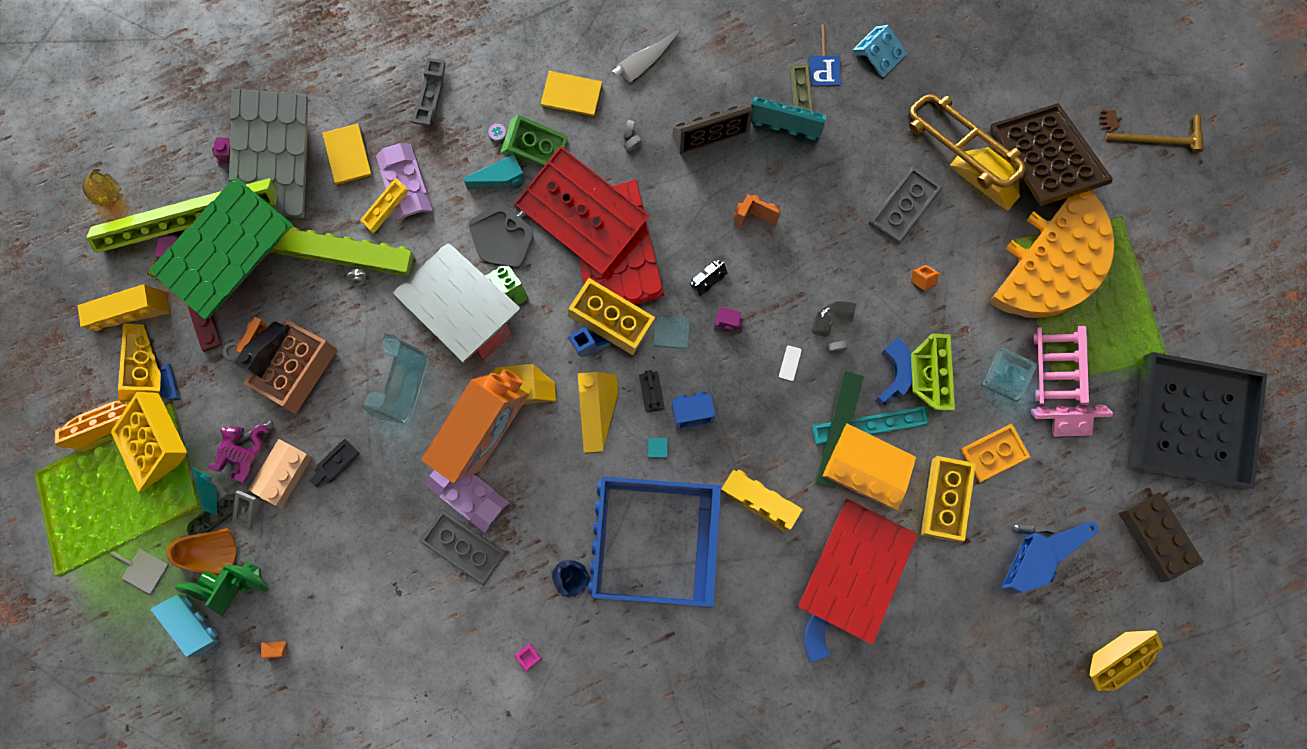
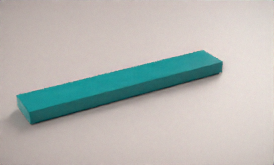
(879, 423)

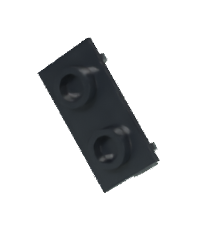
(715, 272)
(651, 390)

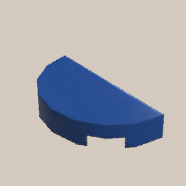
(168, 385)

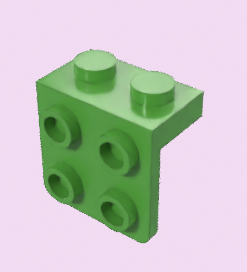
(508, 283)

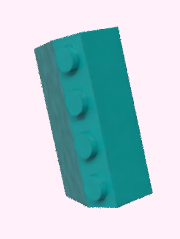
(787, 117)

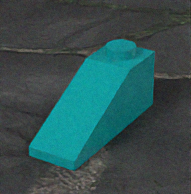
(498, 175)

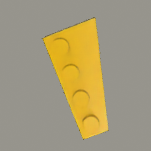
(123, 307)
(761, 501)

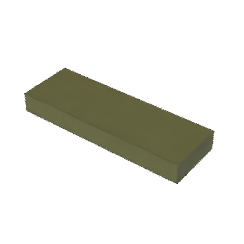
(801, 86)

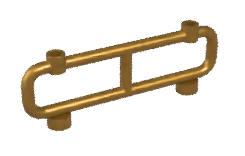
(986, 178)

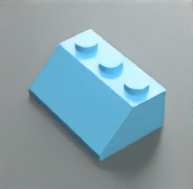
(186, 625)

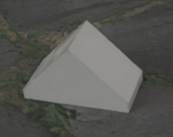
(245, 509)

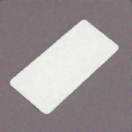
(790, 363)

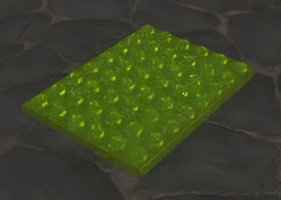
(1115, 315)
(96, 508)

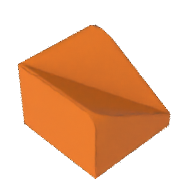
(925, 277)
(274, 649)

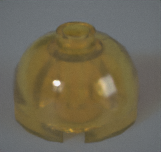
(101, 189)

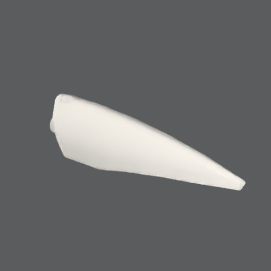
(640, 61)

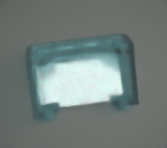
(402, 384)

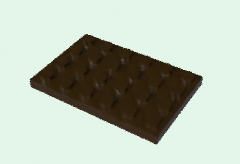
(1054, 154)

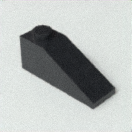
(261, 350)

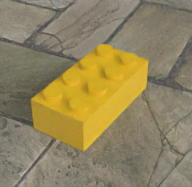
(610, 316)
(948, 499)

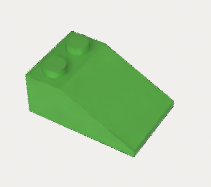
(531, 141)

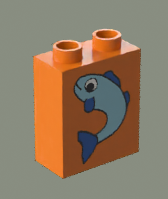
(476, 425)

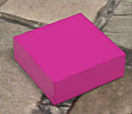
(527, 657)

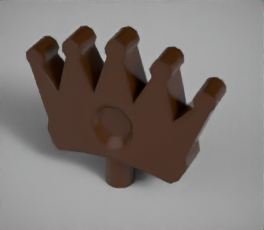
(1110, 119)

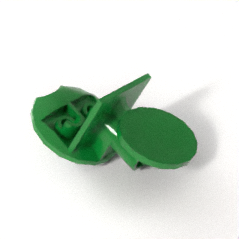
(221, 589)

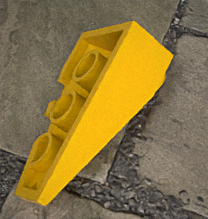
(137, 364)
(597, 402)

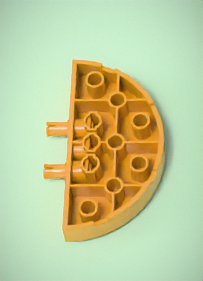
(1063, 261)

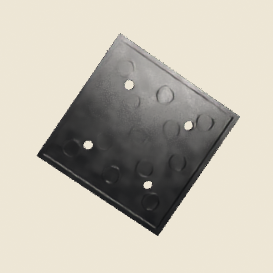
(1198, 421)

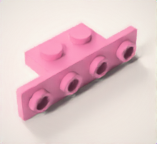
(1072, 421)

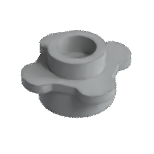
(357, 277)

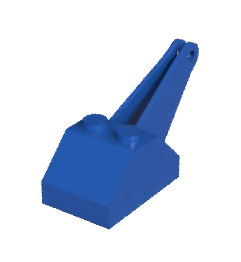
(1039, 557)

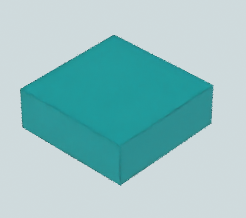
(657, 448)

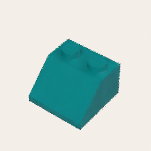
(206, 490)

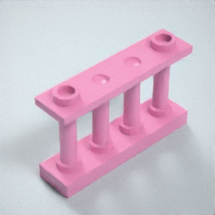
(1078, 356)

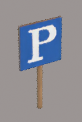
(824, 69)

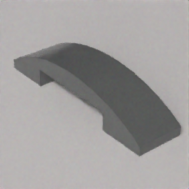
(430, 92)

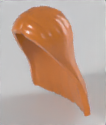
(203, 551)

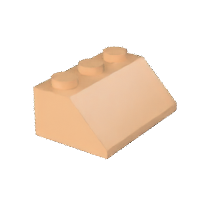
(280, 473)

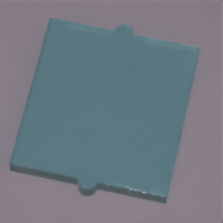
(671, 331)

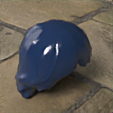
(570, 578)

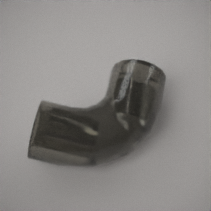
(829, 314)

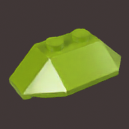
(934, 372)

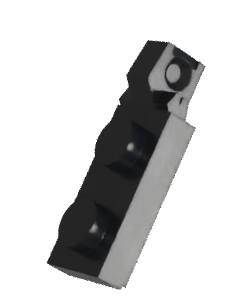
(334, 463)

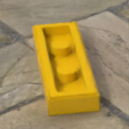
(384, 205)

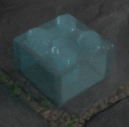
(1009, 374)

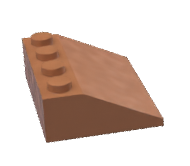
(294, 368)

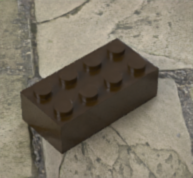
(1161, 537)

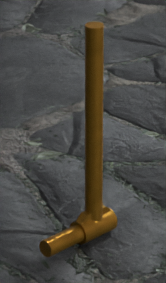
(1195, 141)

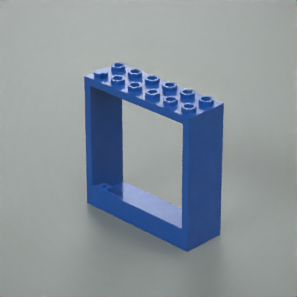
(706, 541)

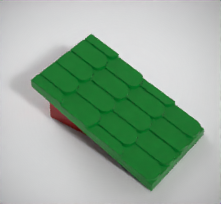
(221, 248)

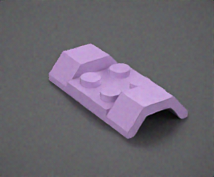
(400, 163)
(470, 498)

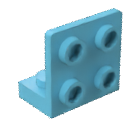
(881, 49)

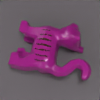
(240, 456)

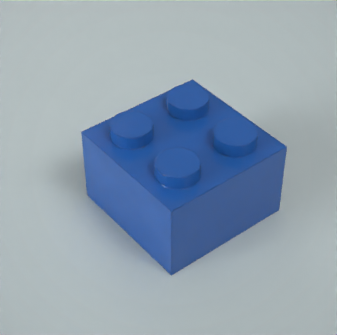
(693, 410)

